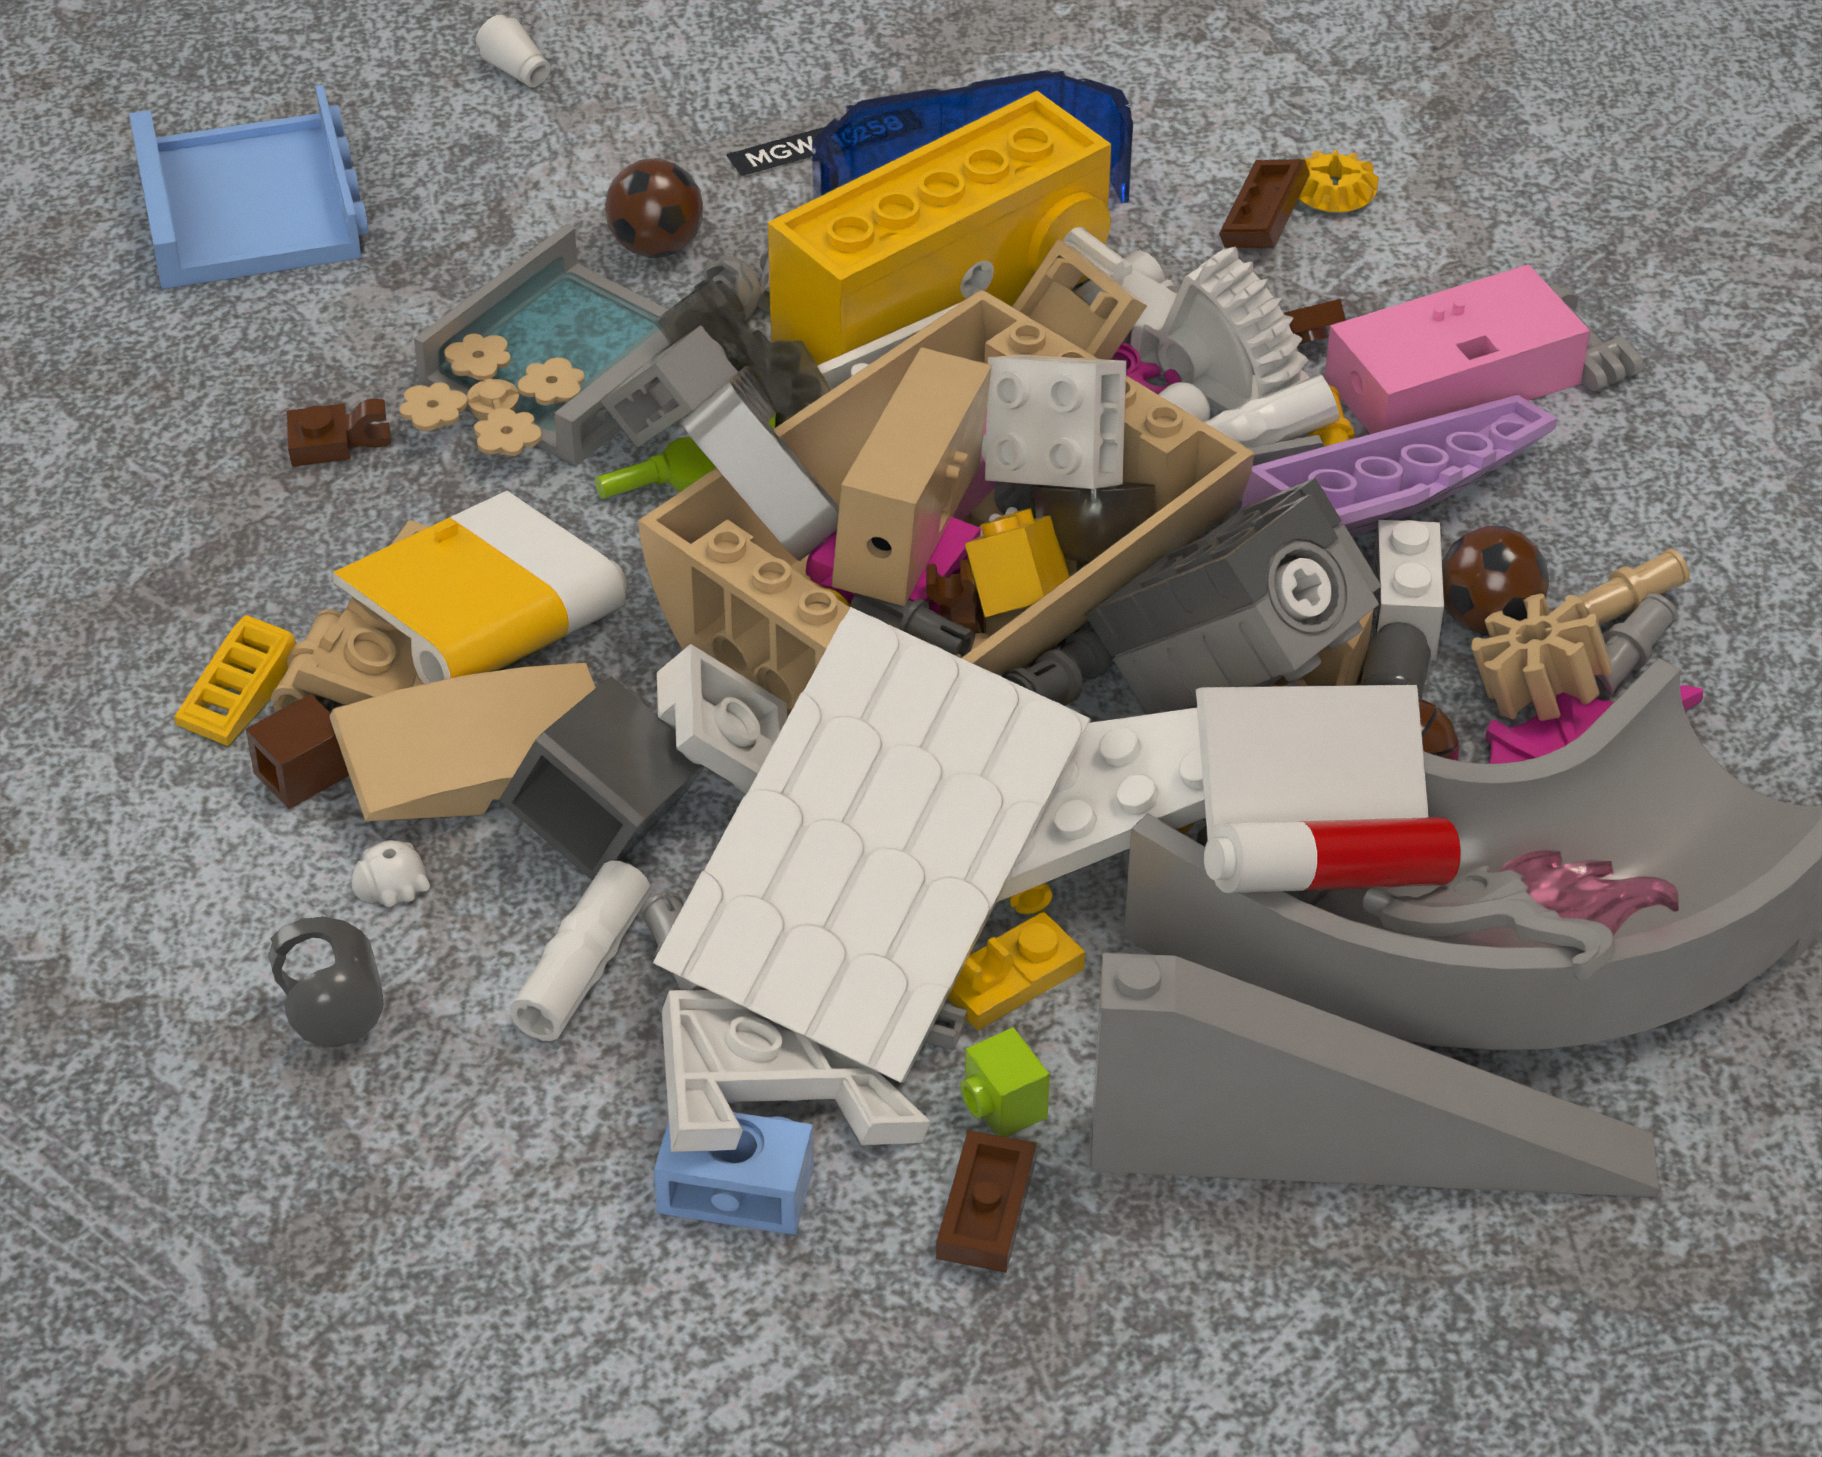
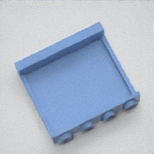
(250, 196)

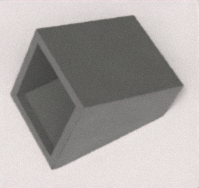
(600, 778)

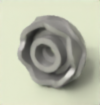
(739, 278)

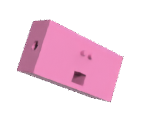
(1457, 350)

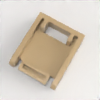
(1052, 303)

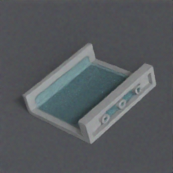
(548, 311)

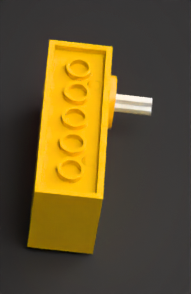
(940, 228)

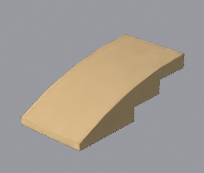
(451, 740)

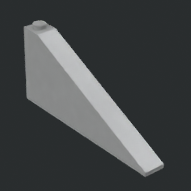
(1264, 1087)

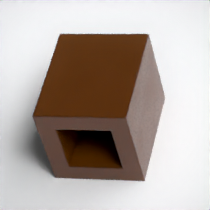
(296, 751)

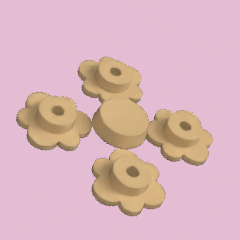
(492, 399)

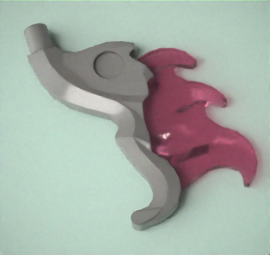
(1533, 898)

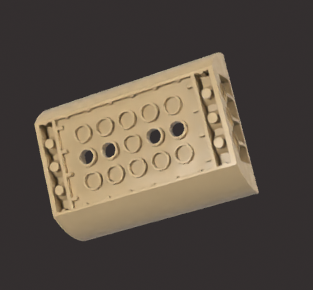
(738, 588)

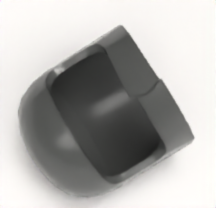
(337, 1001)

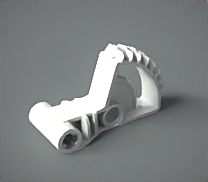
(1212, 328)

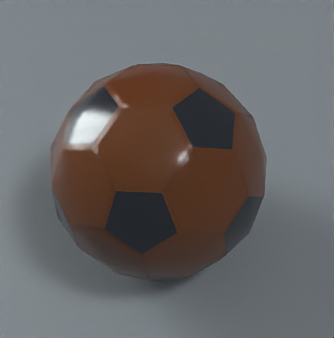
(654, 208)
(1491, 573)

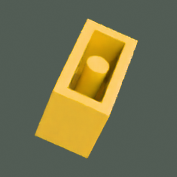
(1016, 561)

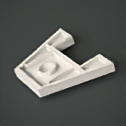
(733, 1055)

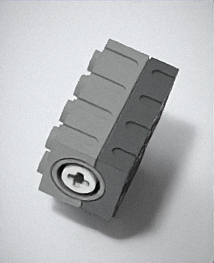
(1240, 603)

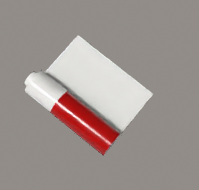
(1319, 790)

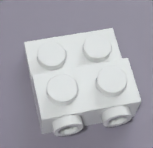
(718, 715)

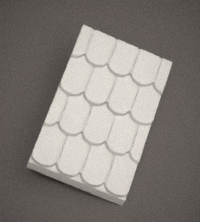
(873, 844)

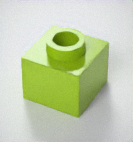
(1005, 1083)

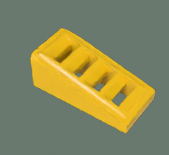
(250, 646)

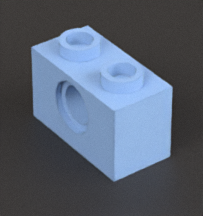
(748, 1187)

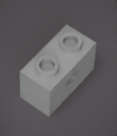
(669, 386)

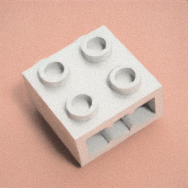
(1055, 421)

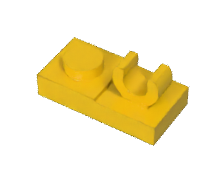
(1015, 970)

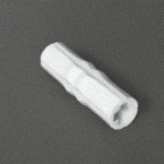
(1280, 415)
(580, 951)

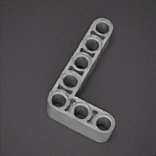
(761, 466)

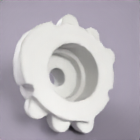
(389, 874)

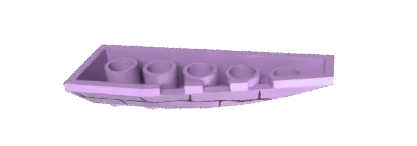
(1408, 465)

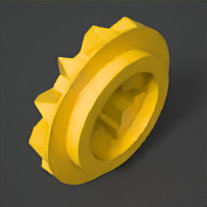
(1354, 189)

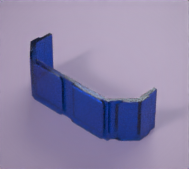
(895, 125)

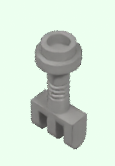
(1605, 360)

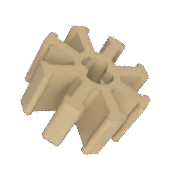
(1541, 657)

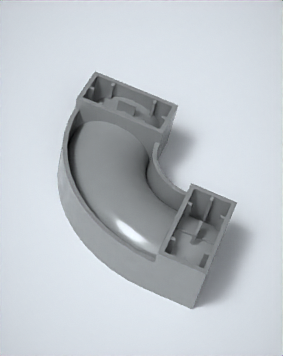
(1620, 793)

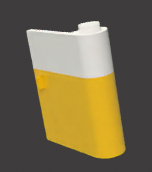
(485, 587)

